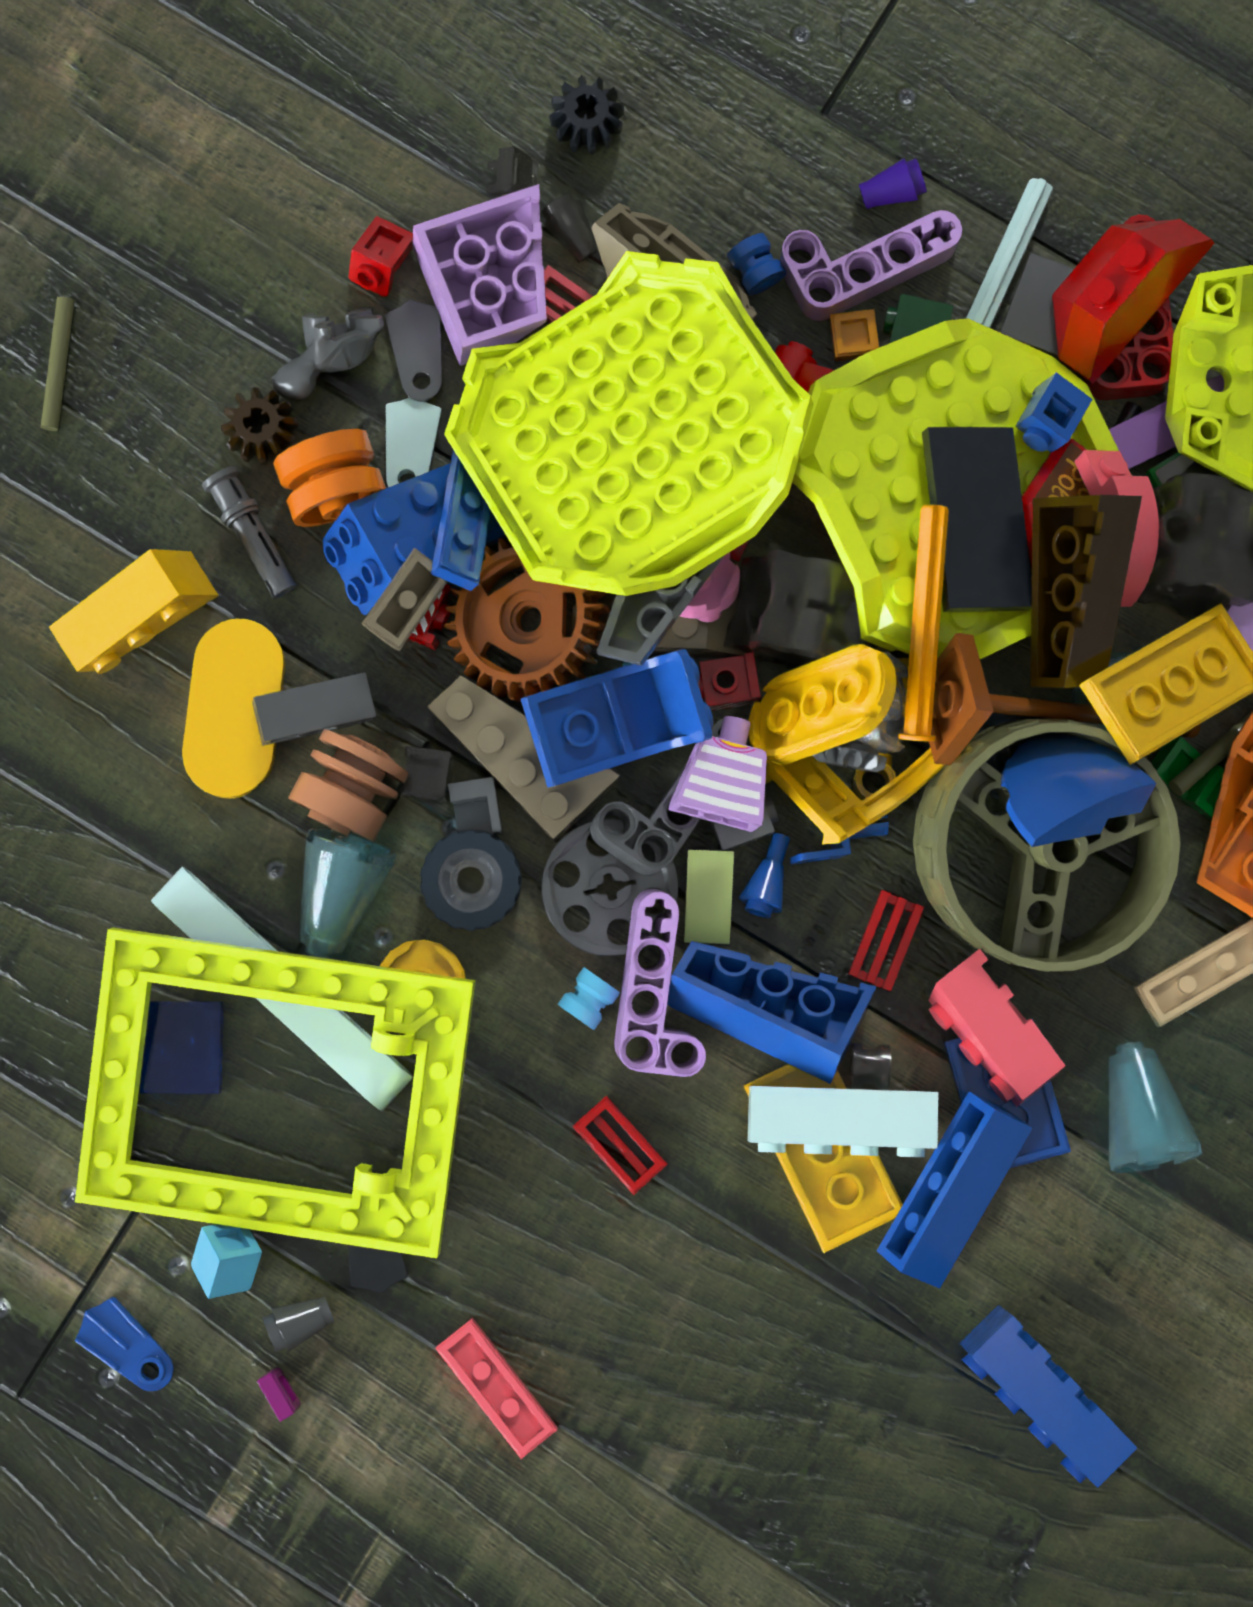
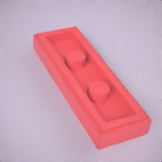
(496, 1388)

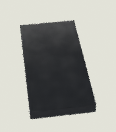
(986, 542)

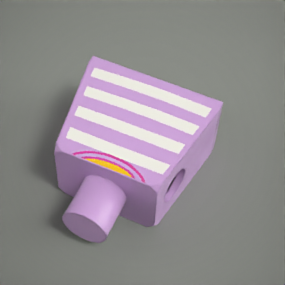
(724, 779)

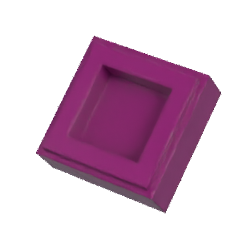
(279, 1393)

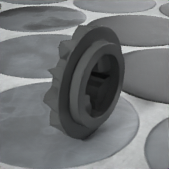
(853, 756)

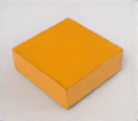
(853, 334)

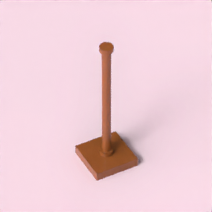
(965, 704)

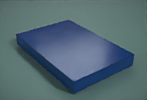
(1038, 1111)

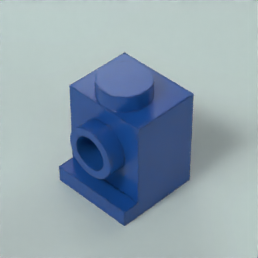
(1052, 414)

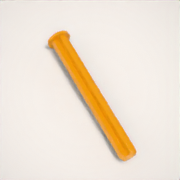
(925, 623)

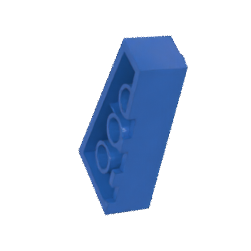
(771, 1007)
(1047, 1395)

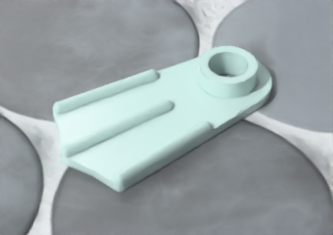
(410, 438)

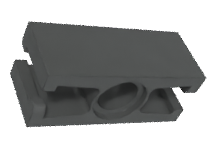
(313, 708)

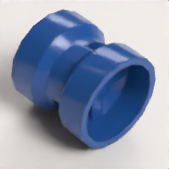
(756, 264)

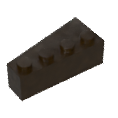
(1078, 583)

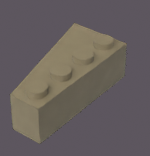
(505, 749)

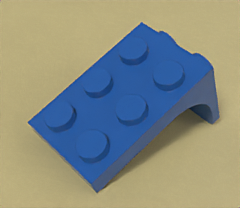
(382, 530)
(618, 717)

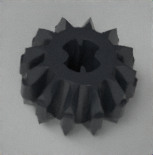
(586, 130)

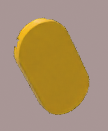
(823, 704)
(221, 730)

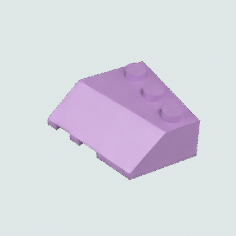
(485, 270)

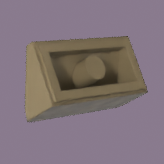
(404, 601)

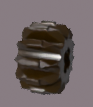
(246, 419)

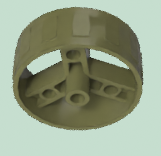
(1037, 943)

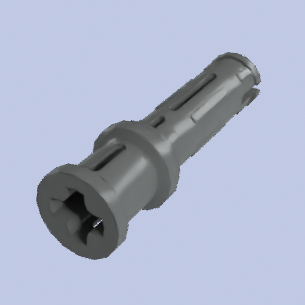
(241, 515)

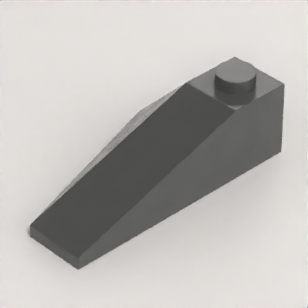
(643, 619)

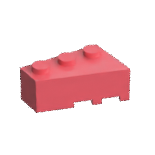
(994, 1031)

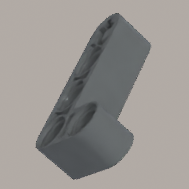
(641, 829)

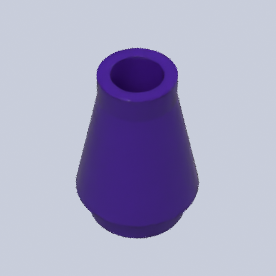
(894, 185)

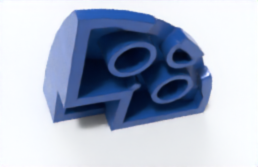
(1070, 788)

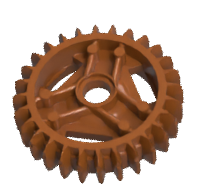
(496, 620)

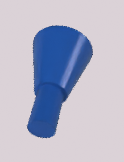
(765, 888)

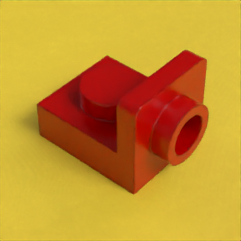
(379, 255)

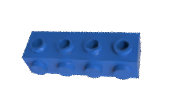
(959, 1190)

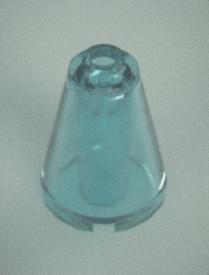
(338, 888)
(1145, 1114)

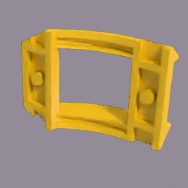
(832, 803)

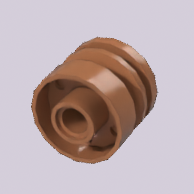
(348, 786)

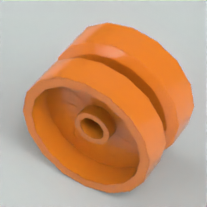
(327, 475)

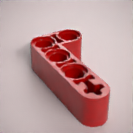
(1142, 349)

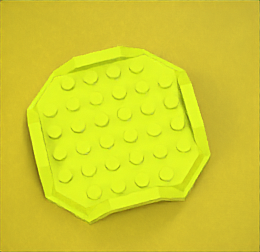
(633, 430)
(869, 468)

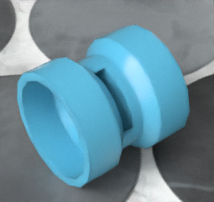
(589, 998)

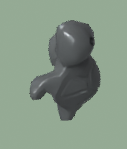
(328, 350)

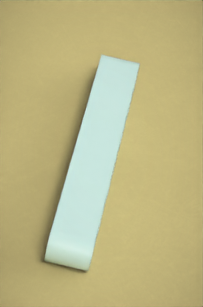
(325, 1030)

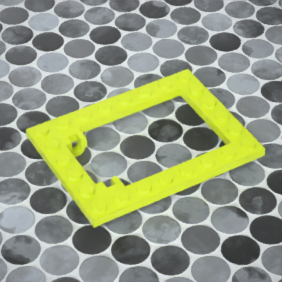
(385, 1211)

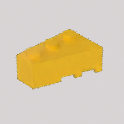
(132, 609)

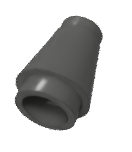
(297, 1322)

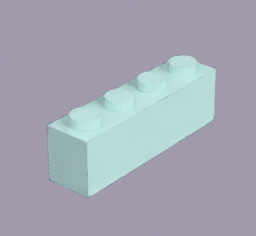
(842, 1118)

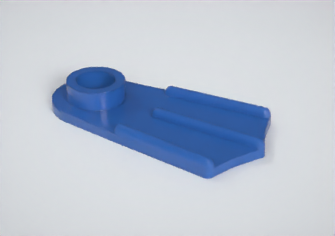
(124, 1344)

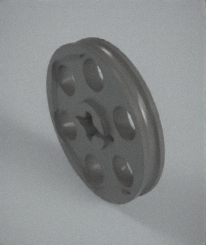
(591, 872)

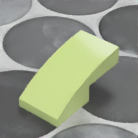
(708, 896)

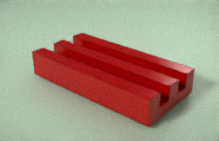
(899, 905)
(646, 1174)

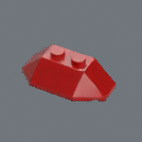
(1121, 289)

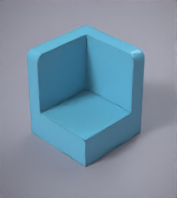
(225, 1260)

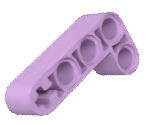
(872, 258)
(656, 980)

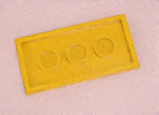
(1173, 684)
(838, 1190)

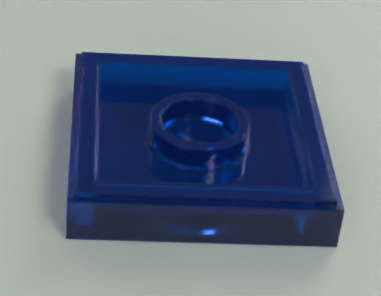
(183, 1048)

